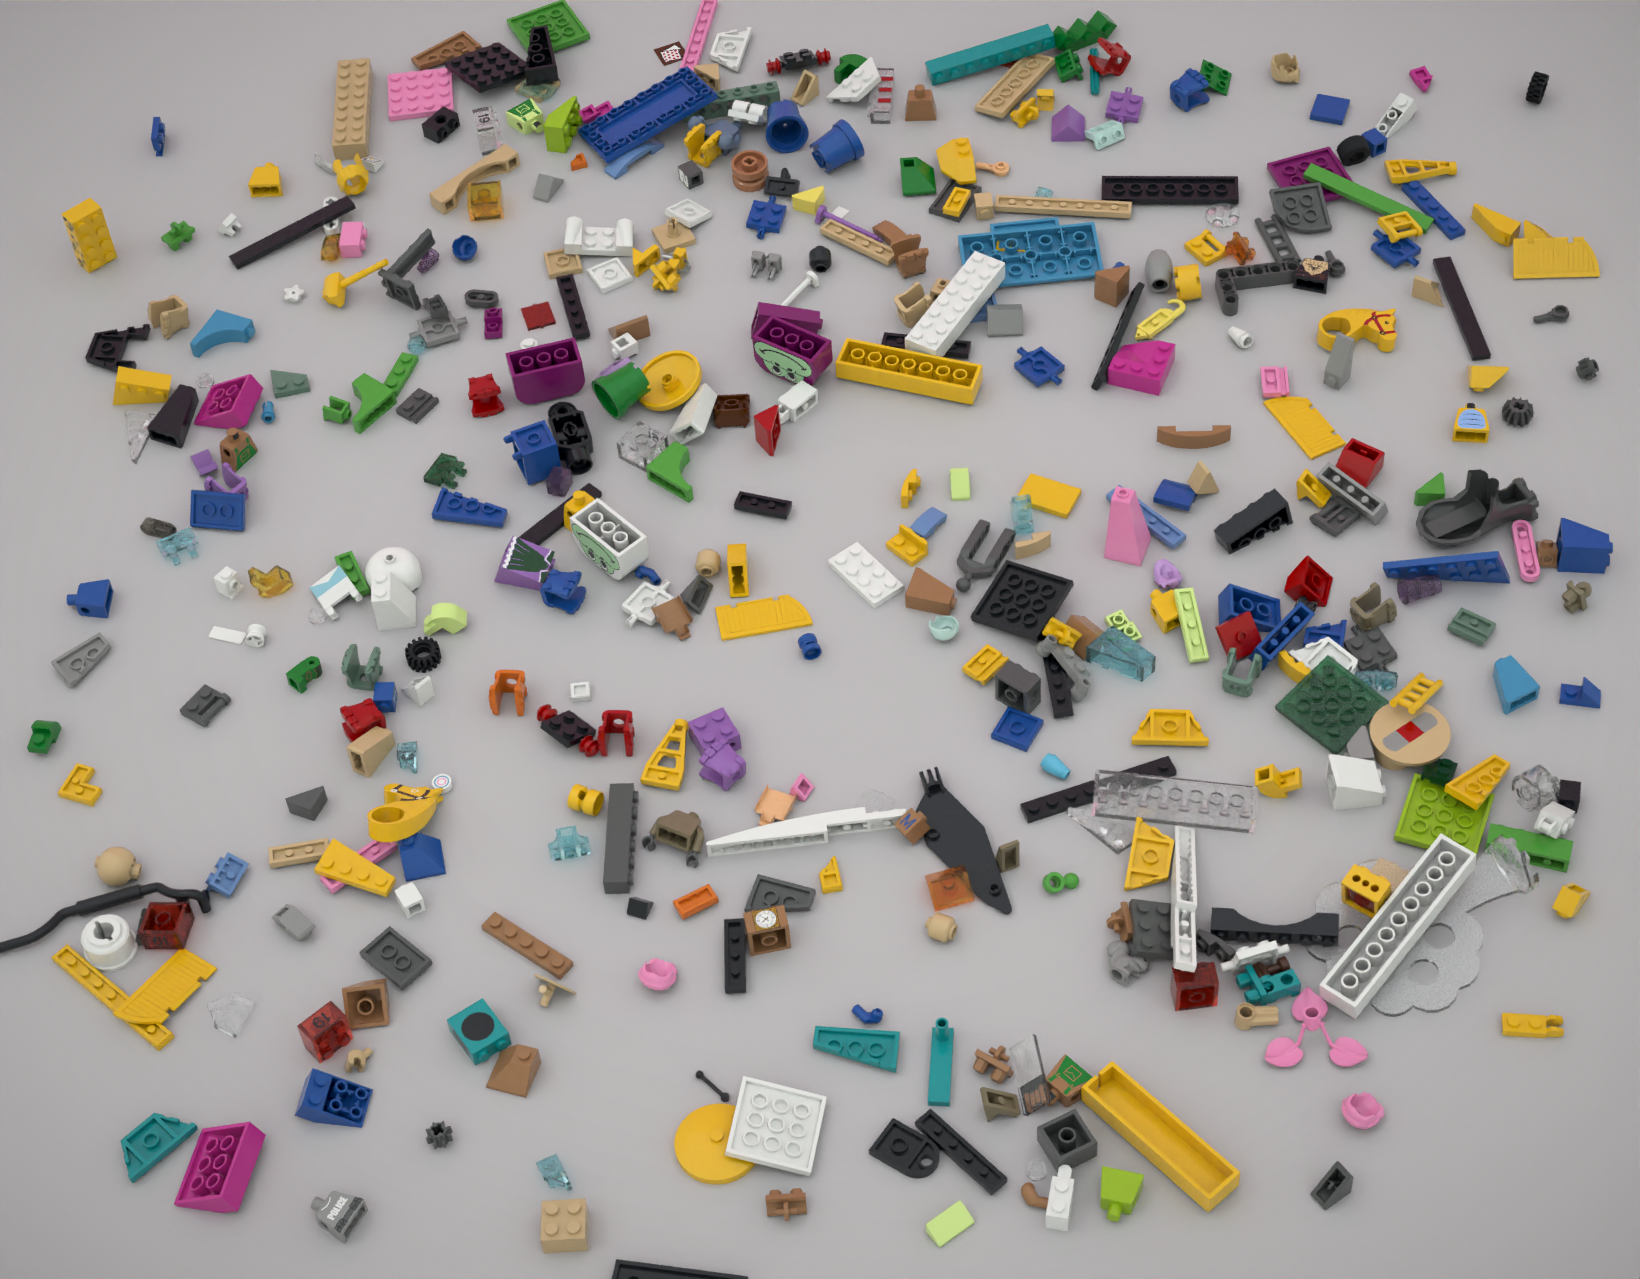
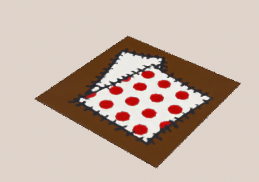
(670, 53)

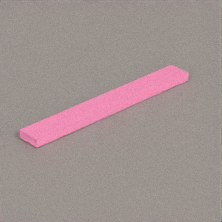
(699, 33)

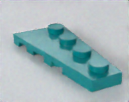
(862, 1045)

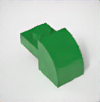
(43, 736)

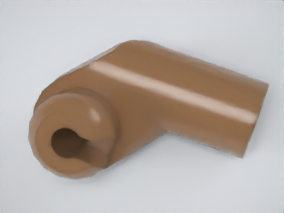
(1031, 1196)

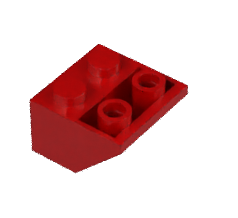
(1360, 462)

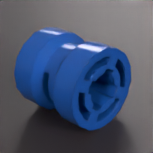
(809, 646)

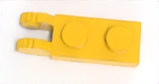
(1531, 1025)

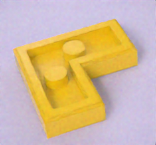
(77, 787)

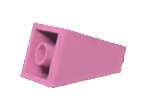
(1127, 529)

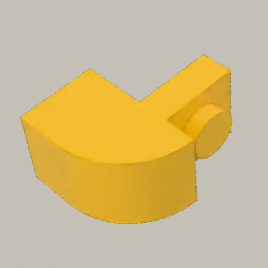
(1276, 783)

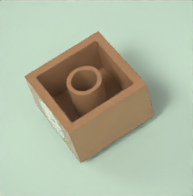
(767, 930)

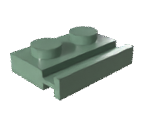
(1471, 626)

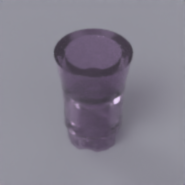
(1417, 588)

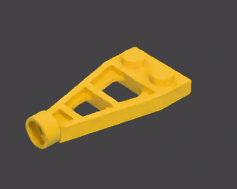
(1398, 174)
(663, 776)

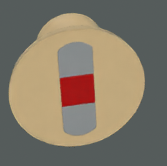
(1408, 738)

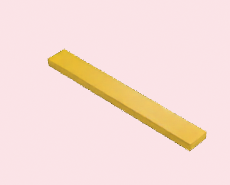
(107, 993)

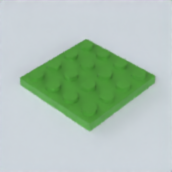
(562, 24)

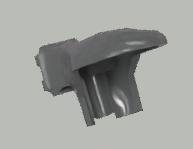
(1476, 510)

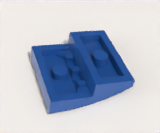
(1175, 495)

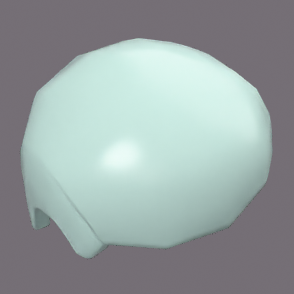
(944, 627)

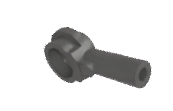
(1336, 267)
(1558, 313)

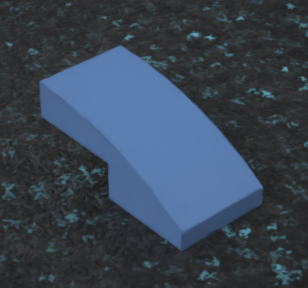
(926, 523)

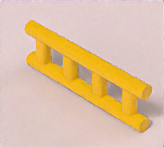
(1419, 700)

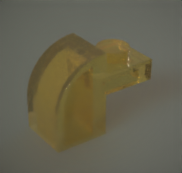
(270, 584)

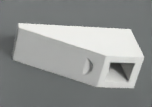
(1397, 115)

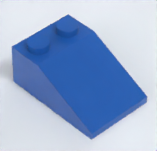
(1237, 600)

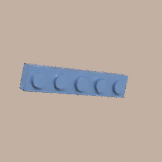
(1158, 525)

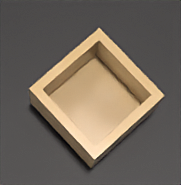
(564, 1225)

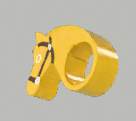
(404, 812)

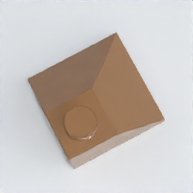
(366, 1004)
(515, 1070)

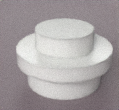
(527, 343)

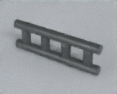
(1274, 248)

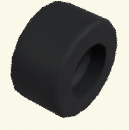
(1353, 150)

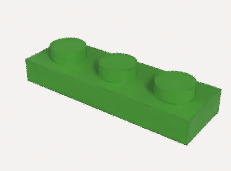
(401, 372)
(351, 568)

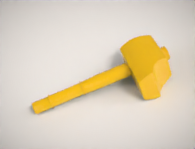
(336, 283)

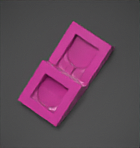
(590, 113)

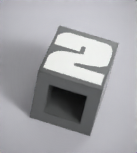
(690, 174)

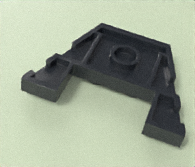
(109, 346)

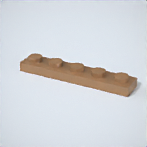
(527, 945)

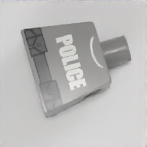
(339, 1214)

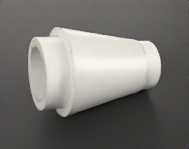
(1241, 337)

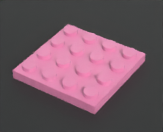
(419, 93)

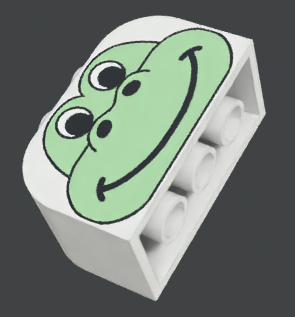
(609, 539)

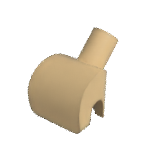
(357, 1059)

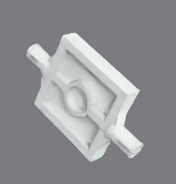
(643, 599)
(1263, 952)

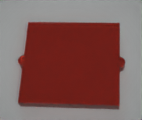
(538, 316)

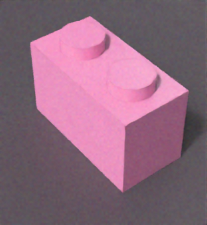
(352, 239)

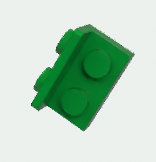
(1068, 65)

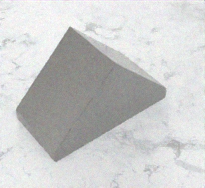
(546, 187)

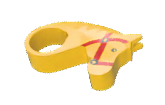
(1359, 324)

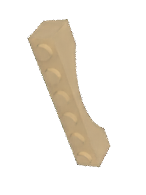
(498, 162)

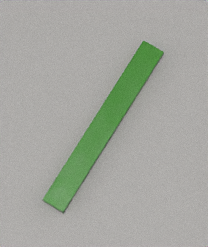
(1363, 195)

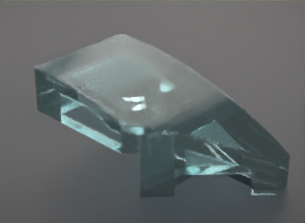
(407, 755)
(553, 1172)

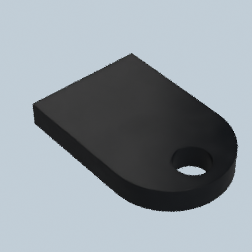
(905, 1149)

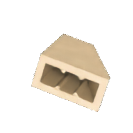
(370, 750)

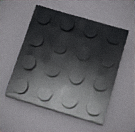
(488, 67)
(1022, 600)

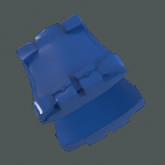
(1187, 90)
(562, 591)

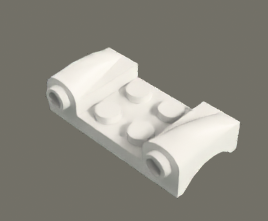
(598, 240)

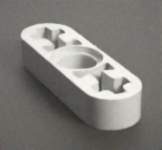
(336, 223)

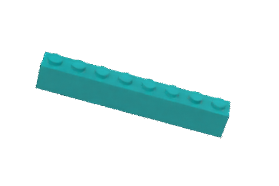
(990, 54)

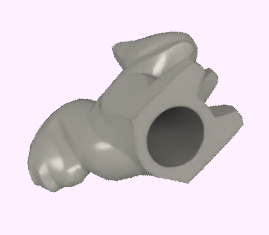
(1122, 964)

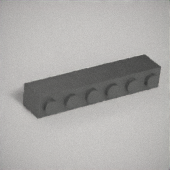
(619, 838)

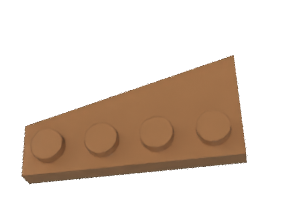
(446, 50)

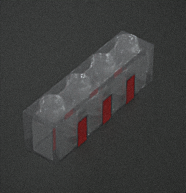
(882, 98)

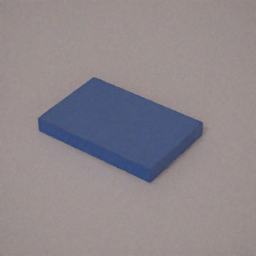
(217, 510)

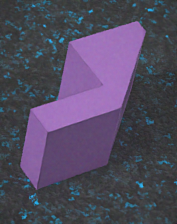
(203, 462)

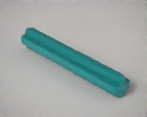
(1094, 76)

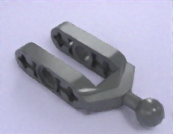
(975, 569)

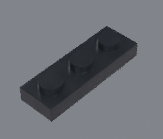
(763, 505)

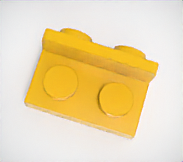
(908, 546)

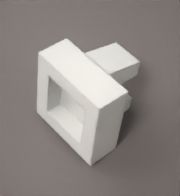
(227, 225)

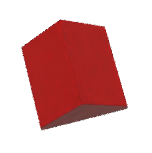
(768, 428)

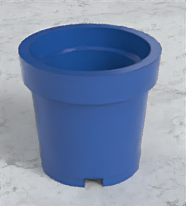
(788, 137)
(837, 147)

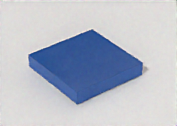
(1329, 109)
(1017, 729)

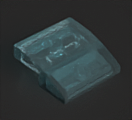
(535, 92)

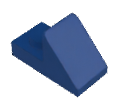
(1586, 695)

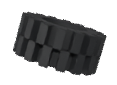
(1537, 87)
(418, 647)

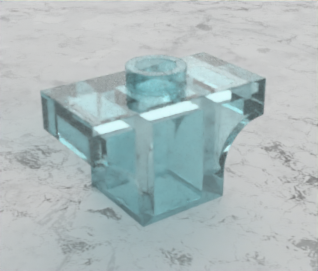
(1021, 514)
(568, 844)

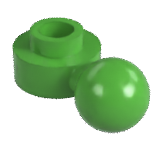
(1069, 881)

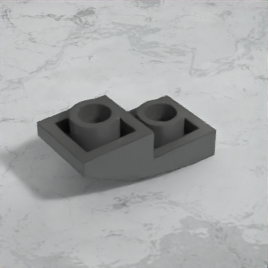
(1212, 944)

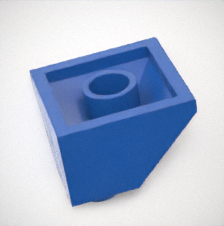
(421, 857)

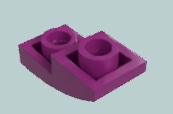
(493, 323)

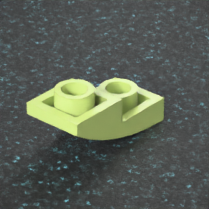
(1122, 623)

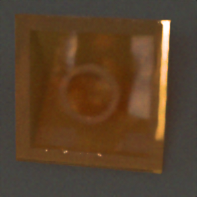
(949, 888)

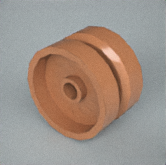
(749, 170)

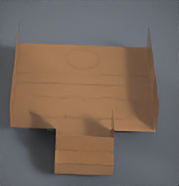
(674, 616)

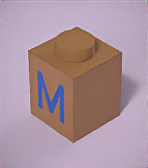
(912, 825)

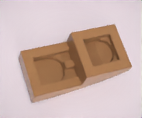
(888, 231)

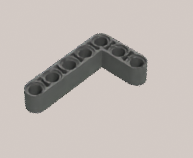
(1248, 277)

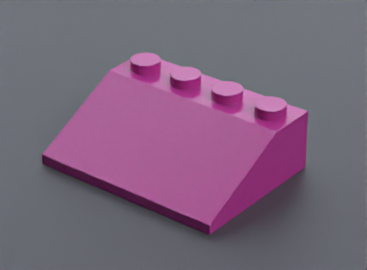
(220, 1168)

